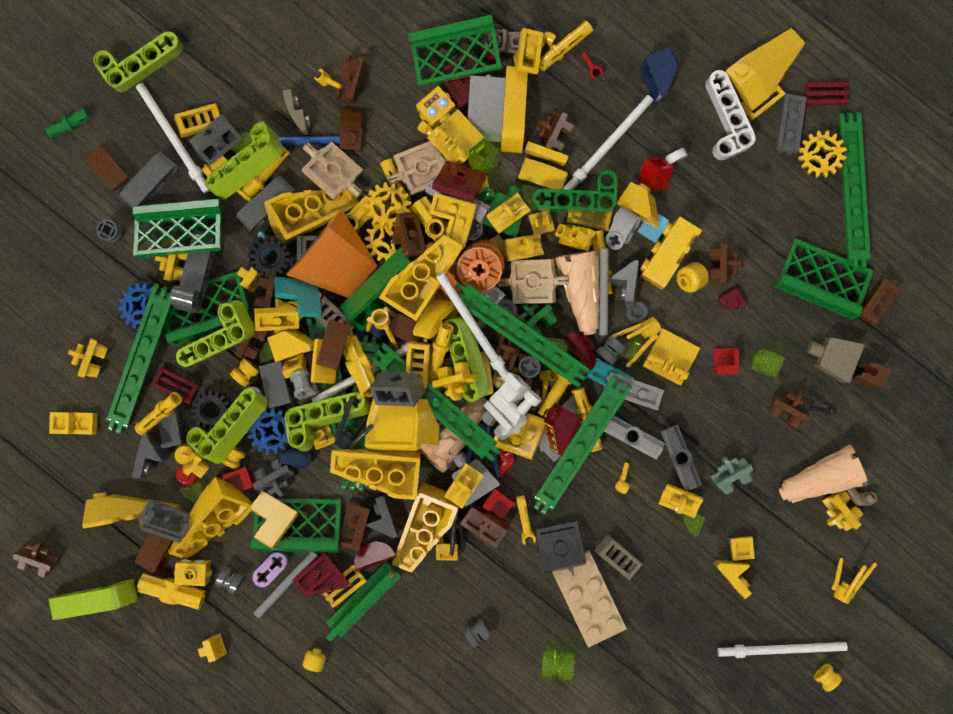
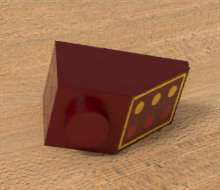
(560, 428)

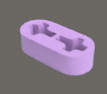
(273, 572)

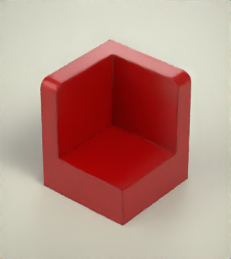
(655, 173)
(726, 361)
(241, 478)
(498, 503)

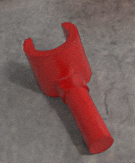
(591, 66)

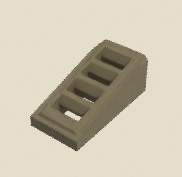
(337, 313)
(606, 550)

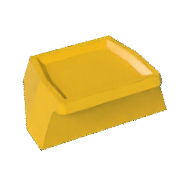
(401, 427)

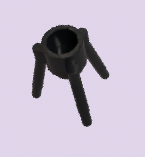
(347, 438)
(458, 519)

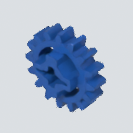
(133, 305)
(266, 439)

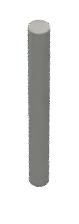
(603, 312)
(285, 584)

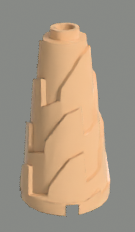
(583, 287)
(449, 444)
(829, 475)

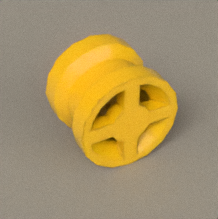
(234, 458)
(827, 677)

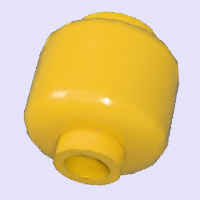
(692, 277)

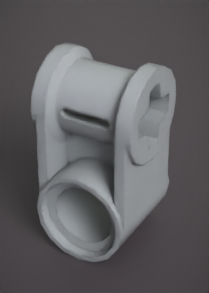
(622, 228)
(304, 387)

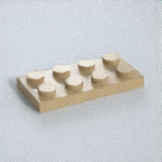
(590, 601)

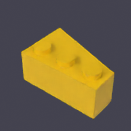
(669, 252)

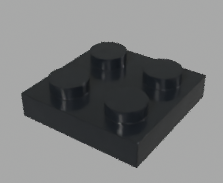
(561, 547)

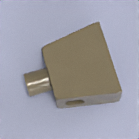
(836, 357)

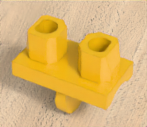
(508, 213)
(575, 236)
(523, 247)
(170, 265)
(87, 368)
(454, 382)
(191, 461)
(464, 485)
(680, 500)
(840, 513)

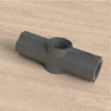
(675, 444)

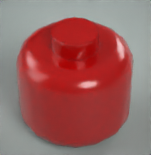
(185, 480)

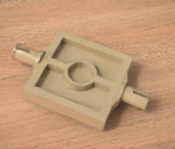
(417, 167)
(332, 170)
(533, 281)

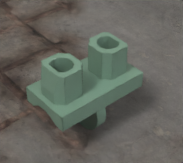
(730, 472)

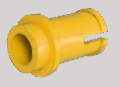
(214, 166)

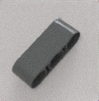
(149, 180)
(254, 212)

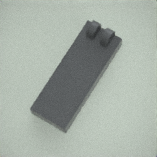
(791, 124)

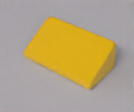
(319, 373)

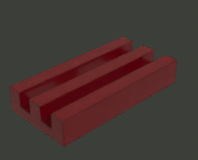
(828, 85)
(192, 393)

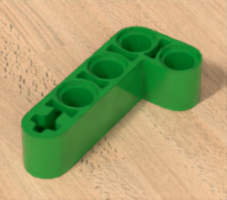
(573, 197)

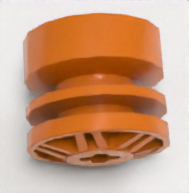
(492, 262)

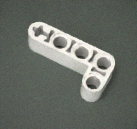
(725, 112)

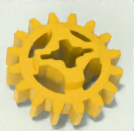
(820, 145)
(379, 203)
(378, 243)

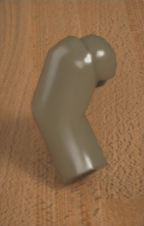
(862, 498)

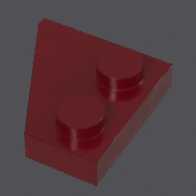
(321, 577)

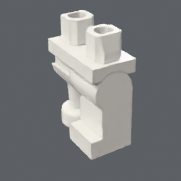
(504, 408)

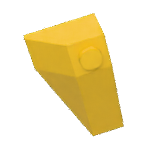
(762, 69)
(304, 211)
(417, 284)
(385, 470)
(112, 508)
(213, 512)
(427, 523)

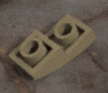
(507, 41)
(299, 116)

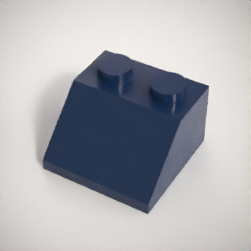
(658, 73)

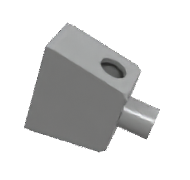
(486, 484)

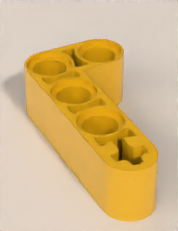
(514, 110)

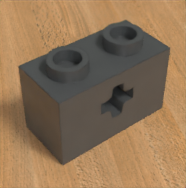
(215, 139)
(397, 389)

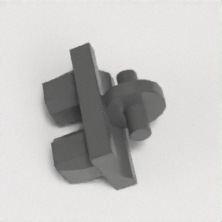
(275, 481)

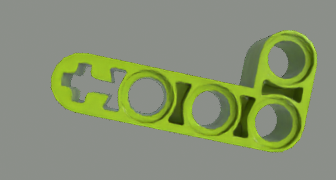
(140, 57)
(247, 163)
(215, 341)
(466, 350)
(328, 416)
(230, 428)
(93, 600)

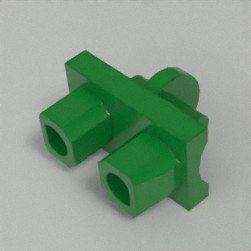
(545, 315)

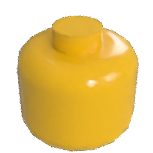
(314, 660)

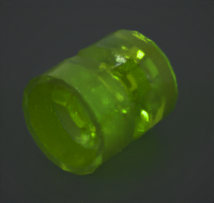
(557, 665)

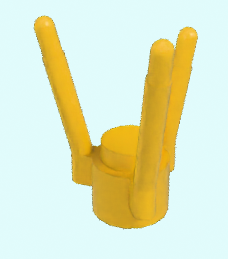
(381, 320)
(647, 328)
(845, 591)

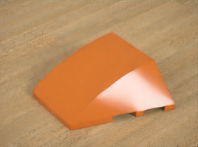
(335, 259)

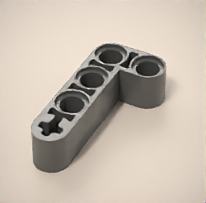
(194, 280)

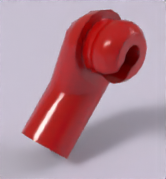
(506, 462)

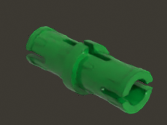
(67, 123)

